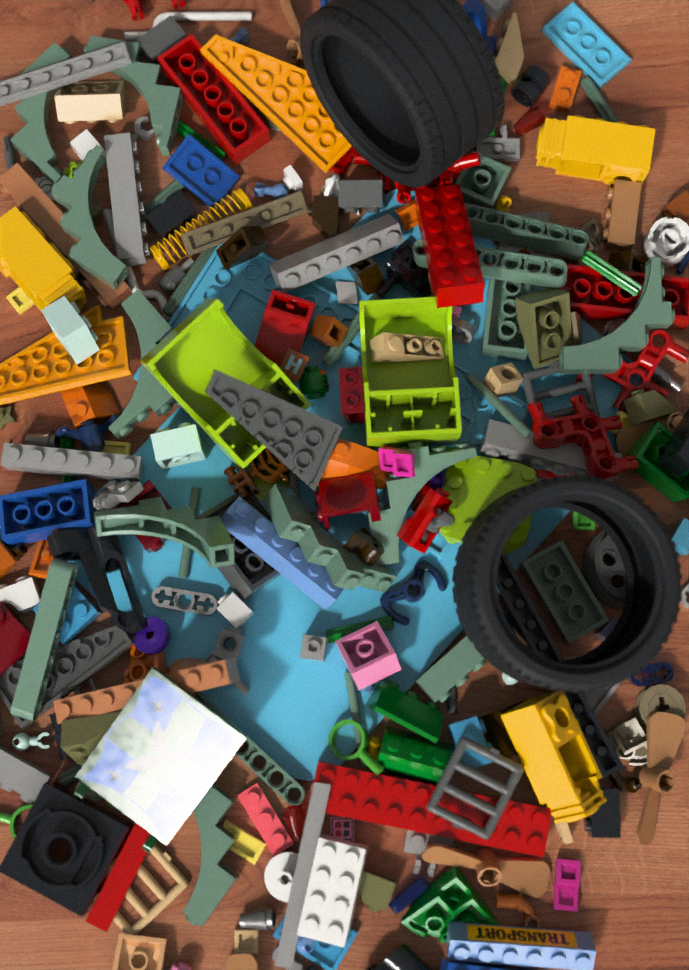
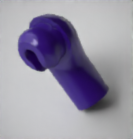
(438, 480)

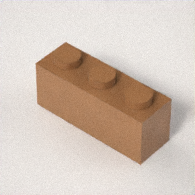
(621, 215)

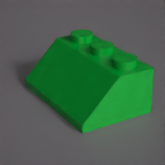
(647, 451)
(407, 709)
(413, 755)

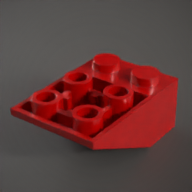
(284, 325)

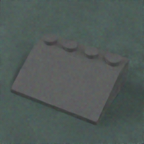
(249, 570)

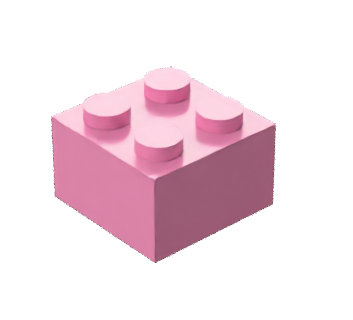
(368, 655)

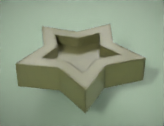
(5, 416)

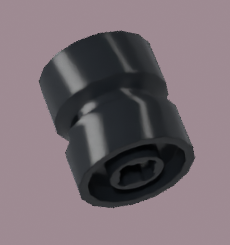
(530, 86)

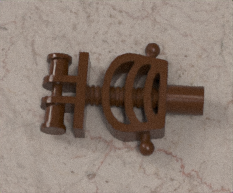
(248, 476)

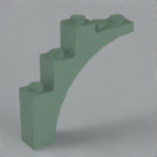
(78, 222)
(649, 313)
(148, 393)
(403, 490)
(152, 518)
(319, 546)

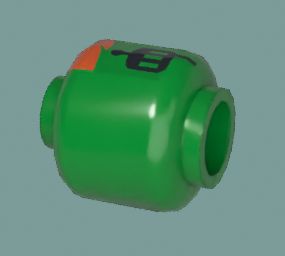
(314, 382)

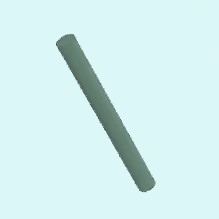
(499, 405)
(186, 551)
(355, 710)

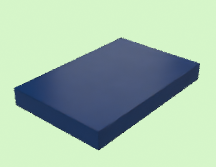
(201, 171)

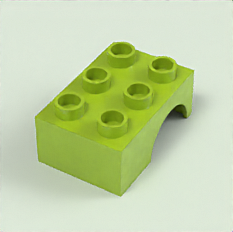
(187, 360)
(409, 398)

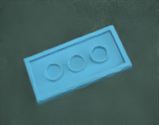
(586, 45)

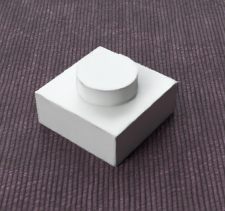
(292, 179)

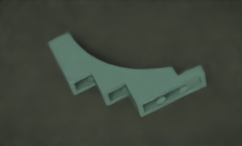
(163, 101)
(34, 138)
(214, 876)

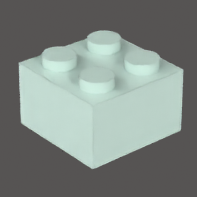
(71, 329)
(178, 446)

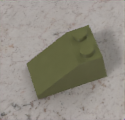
(545, 324)
(83, 734)

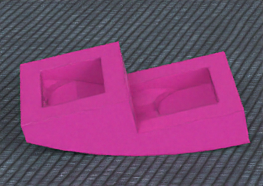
(396, 461)
(566, 885)

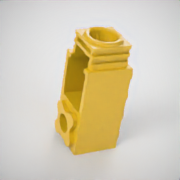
(595, 149)
(35, 263)
(555, 756)

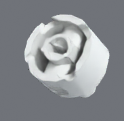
(667, 240)

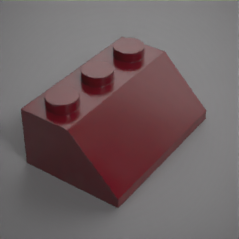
(13, 637)

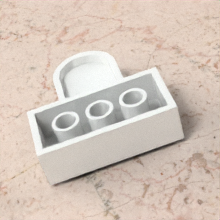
(330, 890)

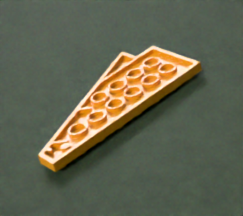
(283, 96)
(49, 368)

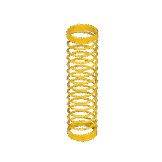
(157, 252)

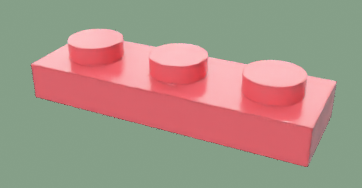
(265, 819)

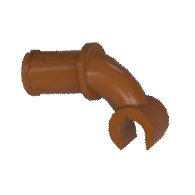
(518, 902)

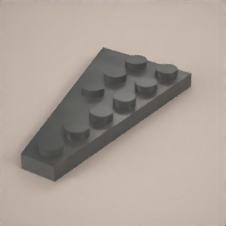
(289, 432)
(71, 667)

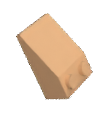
(139, 953)

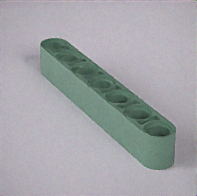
(526, 232)
(519, 274)
(44, 639)
(271, 766)

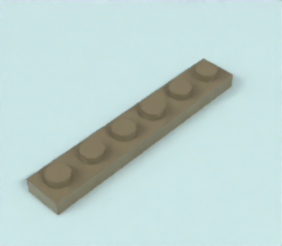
(262, 215)

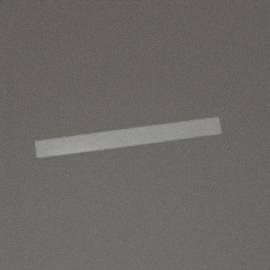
(302, 874)

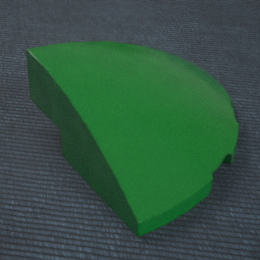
(446, 901)

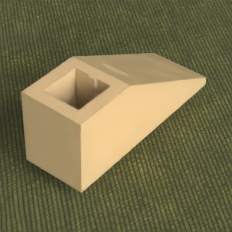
(510, 52)
(405, 348)

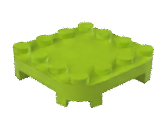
(474, 486)

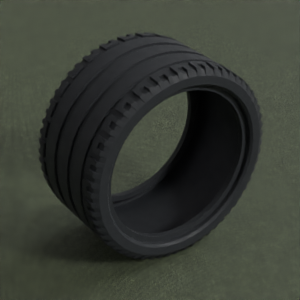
(403, 82)
(649, 566)

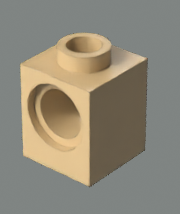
(503, 379)

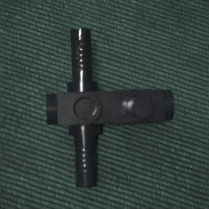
(401, 273)

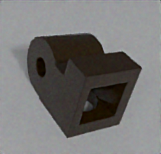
(364, 546)

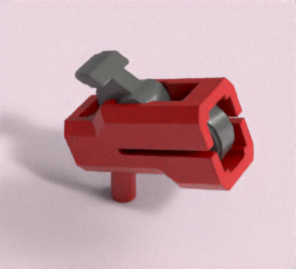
(427, 520)

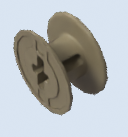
(655, 695)

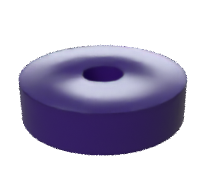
(158, 641)

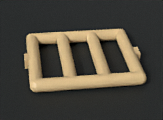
(165, 897)

